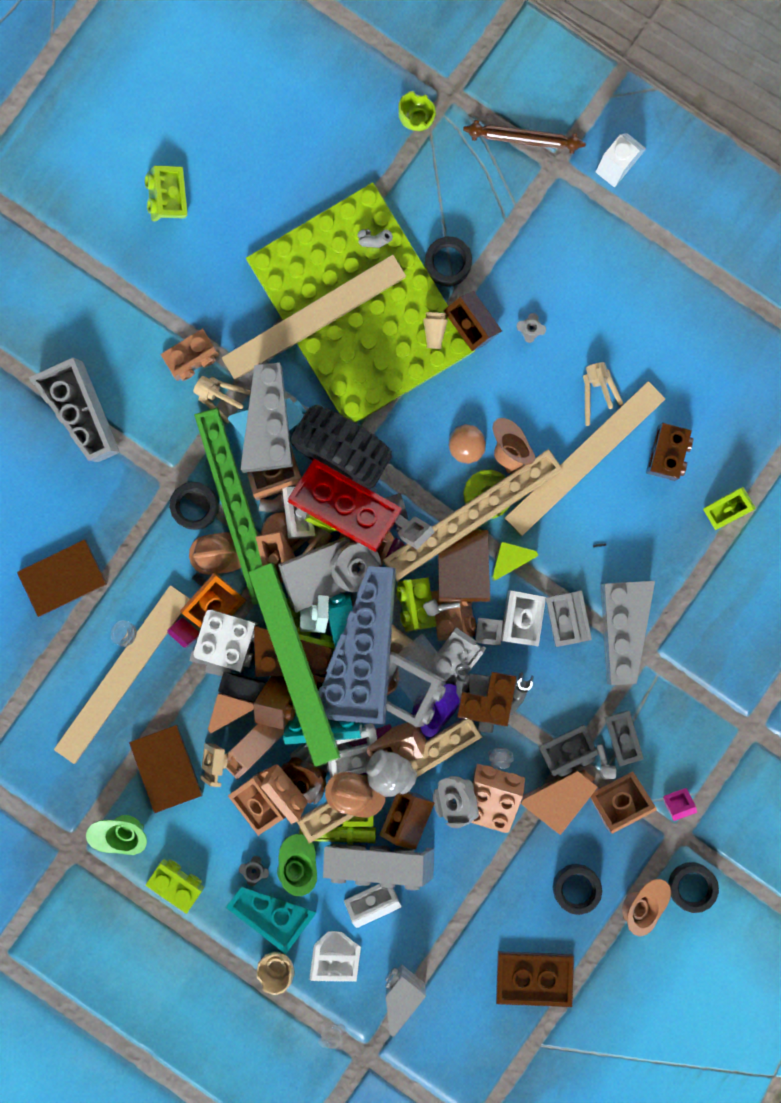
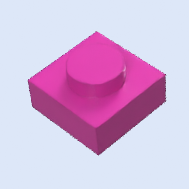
(680, 804)

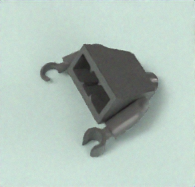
(479, 684)

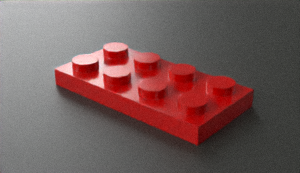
(344, 505)

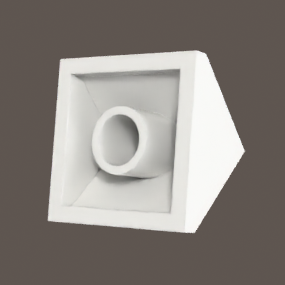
(523, 618)

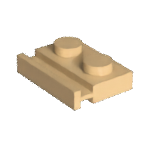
(213, 763)

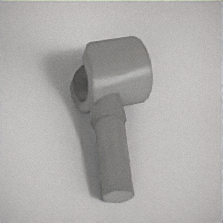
(432, 608)
(606, 771)

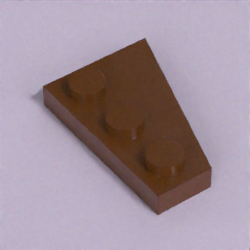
(267, 662)

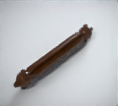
(524, 136)

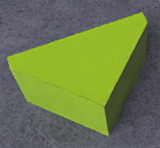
(729, 508)
(509, 558)

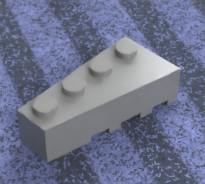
(77, 407)
(267, 427)
(624, 628)
(378, 865)

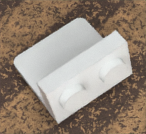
(225, 641)

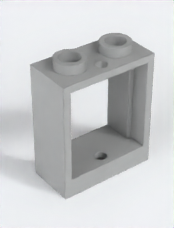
(434, 693)

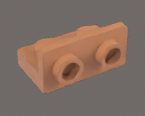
(190, 355)

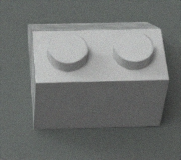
(403, 996)

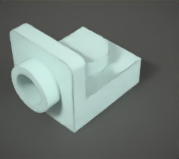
(315, 617)

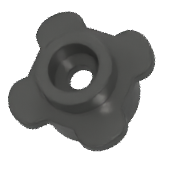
(246, 870)

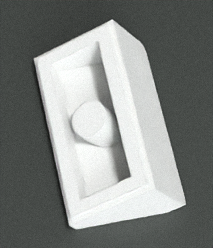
(371, 904)

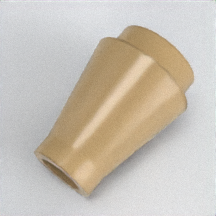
(435, 327)

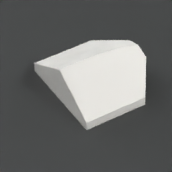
(335, 958)

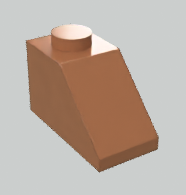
(275, 550)

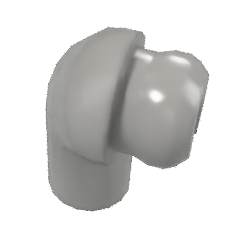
(377, 241)
(272, 506)

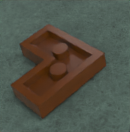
(495, 706)

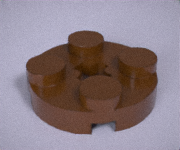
(309, 774)

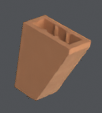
(251, 748)
(560, 799)

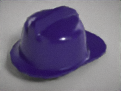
(442, 711)

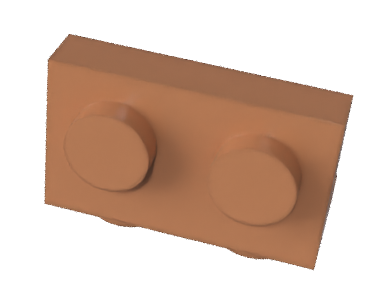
(456, 617)
(283, 793)

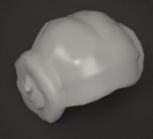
(390, 773)

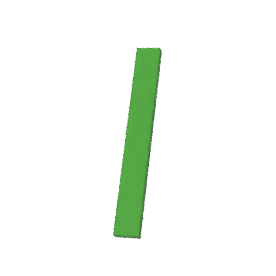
(230, 492)
(294, 665)

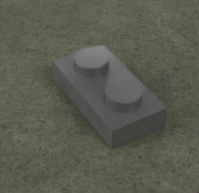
(623, 738)

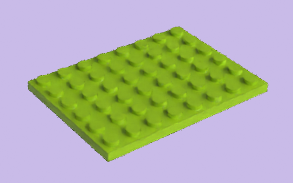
(378, 346)

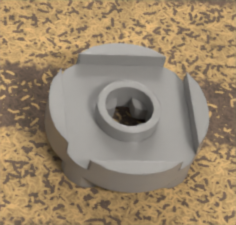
(344, 559)
(466, 808)

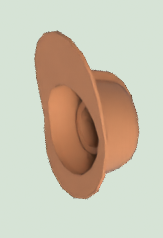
(512, 446)
(214, 554)
(352, 795)
(646, 906)

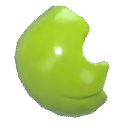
(416, 111)

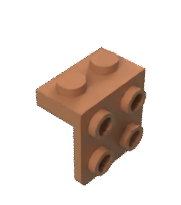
(497, 797)

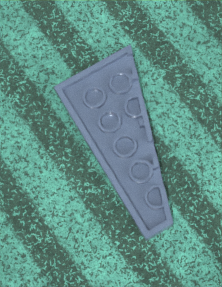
(360, 664)

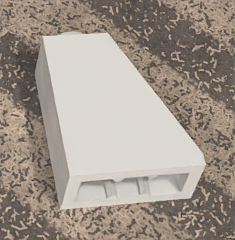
(619, 158)

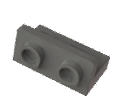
(568, 751)

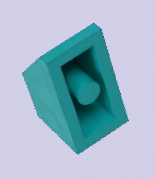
(338, 612)

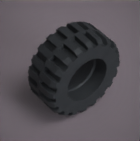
(341, 445)

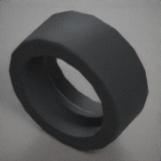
(451, 242)
(175, 503)
(240, 686)
(594, 899)
(707, 901)

